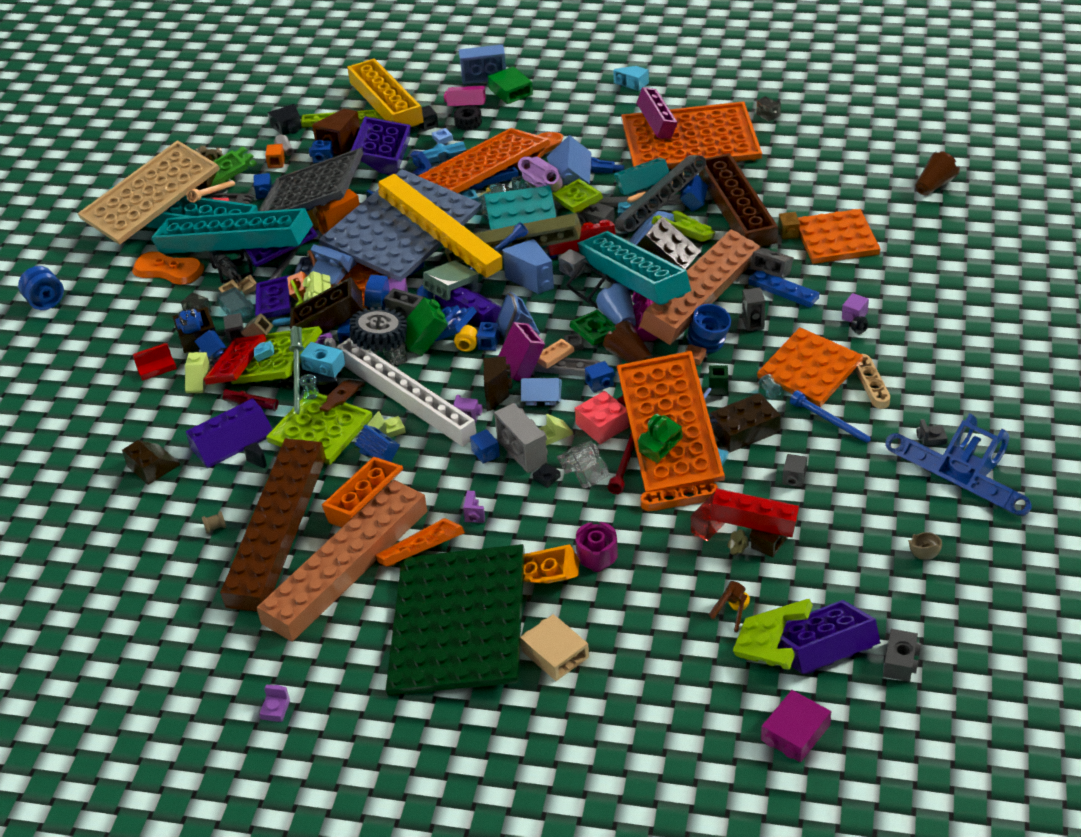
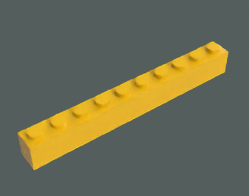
(440, 225)

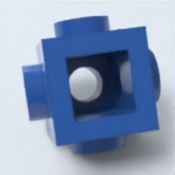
(321, 151)

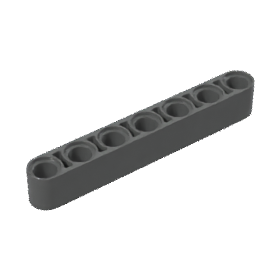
(653, 195)

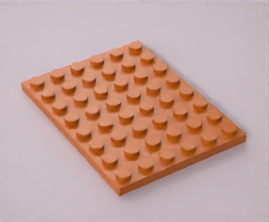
(699, 131)

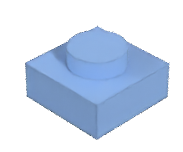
(442, 136)

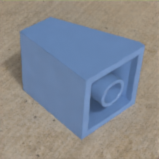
(571, 161)
(528, 266)

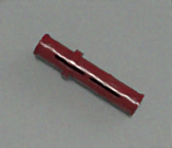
(242, 396)

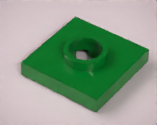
(590, 321)

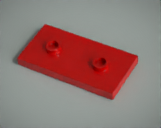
(234, 360)

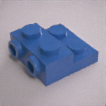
(456, 320)

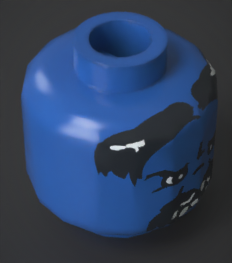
(189, 321)

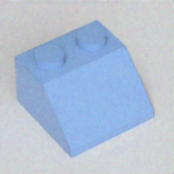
(541, 390)

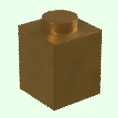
(789, 225)

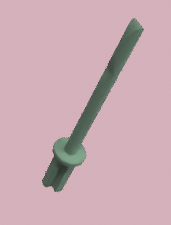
(296, 346)

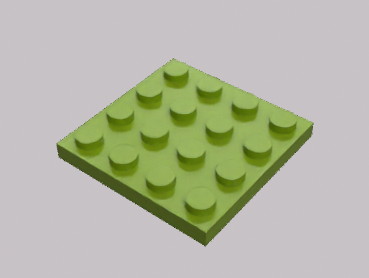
(282, 362)
(331, 428)

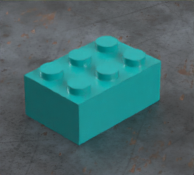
(641, 176)

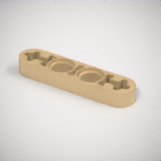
(875, 380)

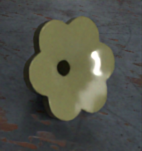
(738, 542)

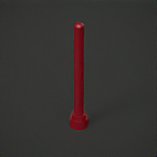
(617, 483)

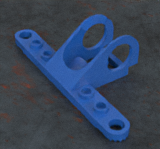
(962, 466)

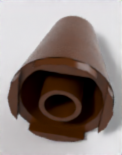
(937, 172)
(626, 343)

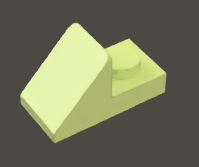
(391, 426)
(555, 429)

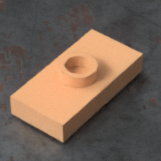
(555, 353)

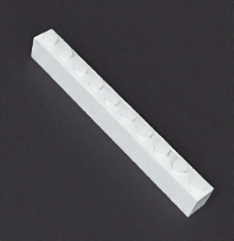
(408, 393)

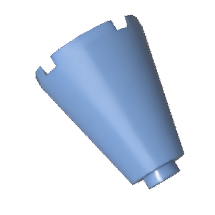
(616, 304)

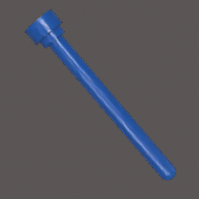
(520, 230)
(799, 400)

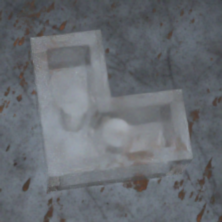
(585, 463)

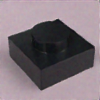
(546, 475)

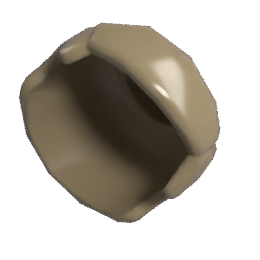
(925, 545)

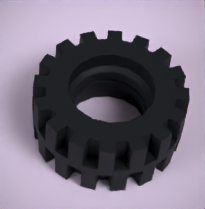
(467, 117)

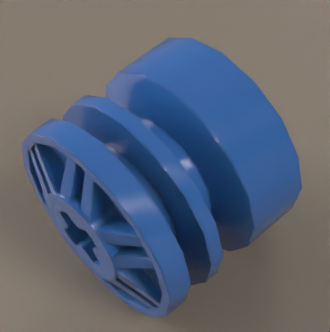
(709, 327)

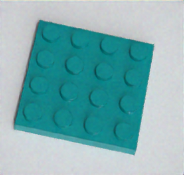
(518, 206)

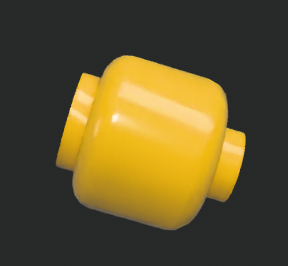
(466, 339)

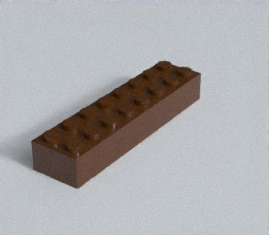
(738, 200)

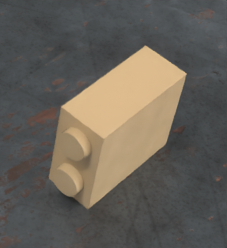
(554, 647)

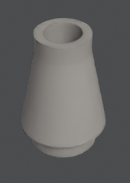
(282, 139)

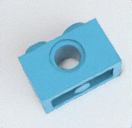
(322, 359)

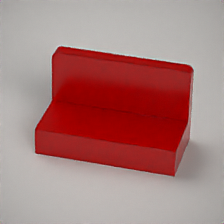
(154, 361)

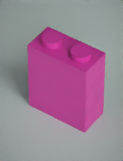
(465, 96)

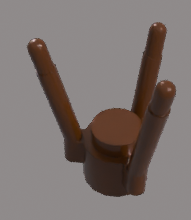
(732, 593)

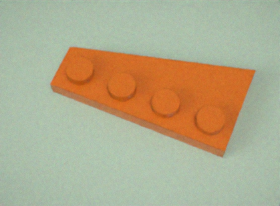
(420, 541)

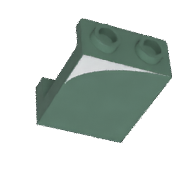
(449, 277)

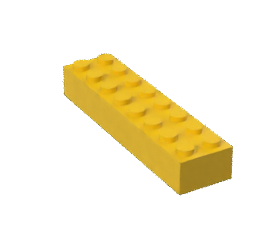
(385, 93)

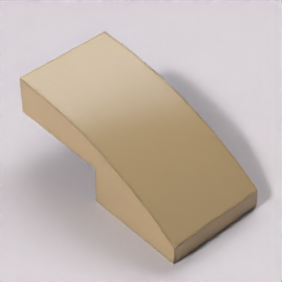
(246, 285)

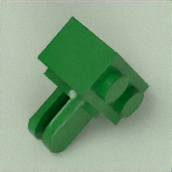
(660, 437)

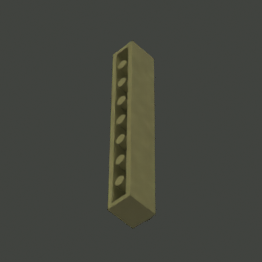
(544, 232)

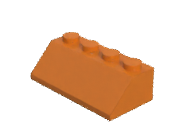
(359, 490)

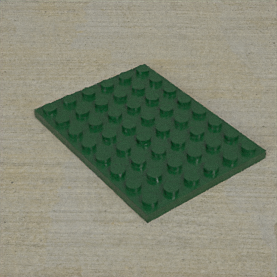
(457, 620)

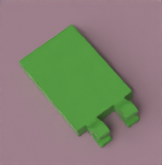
(232, 164)

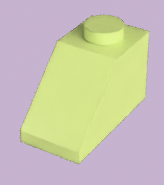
(195, 371)

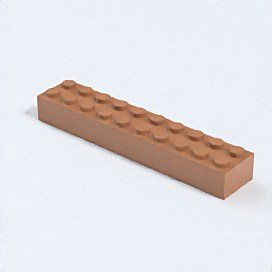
(707, 280)
(341, 560)

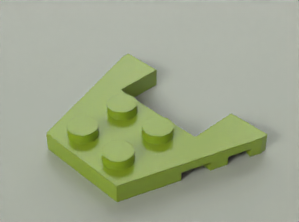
(689, 226)
(763, 631)

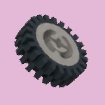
(391, 329)

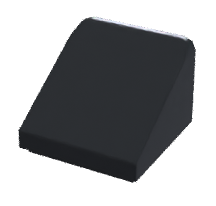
(255, 455)

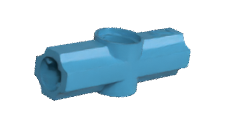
(449, 151)

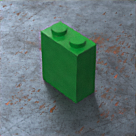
(510, 85)
(424, 326)

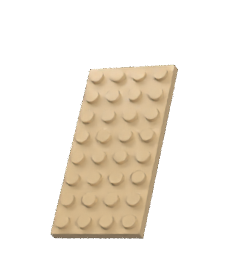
(148, 192)

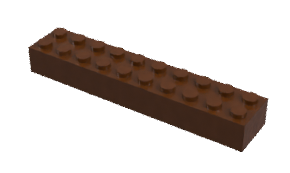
(273, 525)

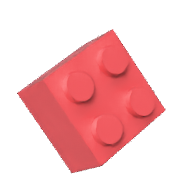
(601, 417)

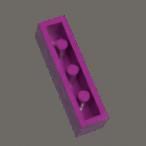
(656, 113)

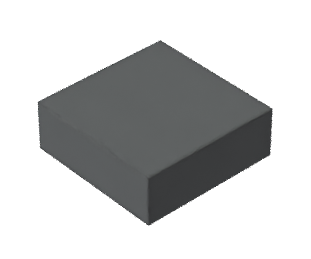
(575, 340)

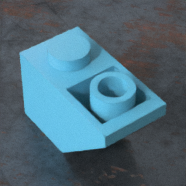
(631, 77)

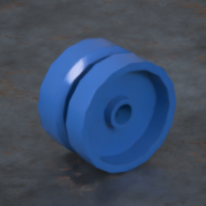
(40, 287)

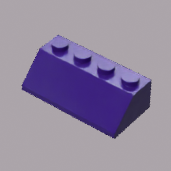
(463, 297)
(228, 433)

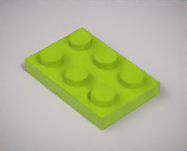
(577, 196)

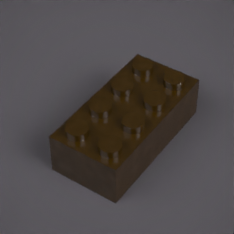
(329, 307)

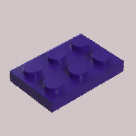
(273, 297)

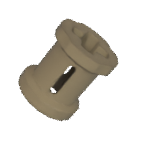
(214, 522)

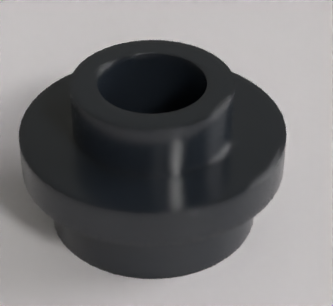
(859, 324)

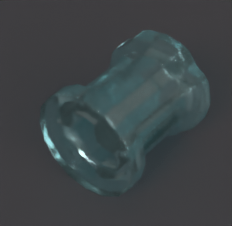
(311, 386)
(770, 386)

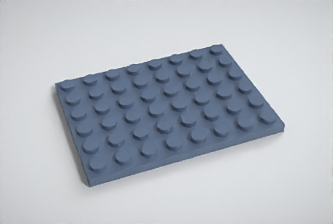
(389, 240)

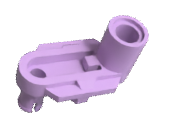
(539, 173)

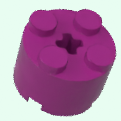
(596, 545)

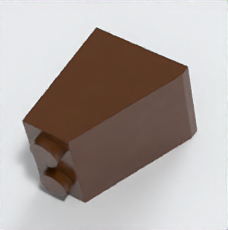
(340, 129)

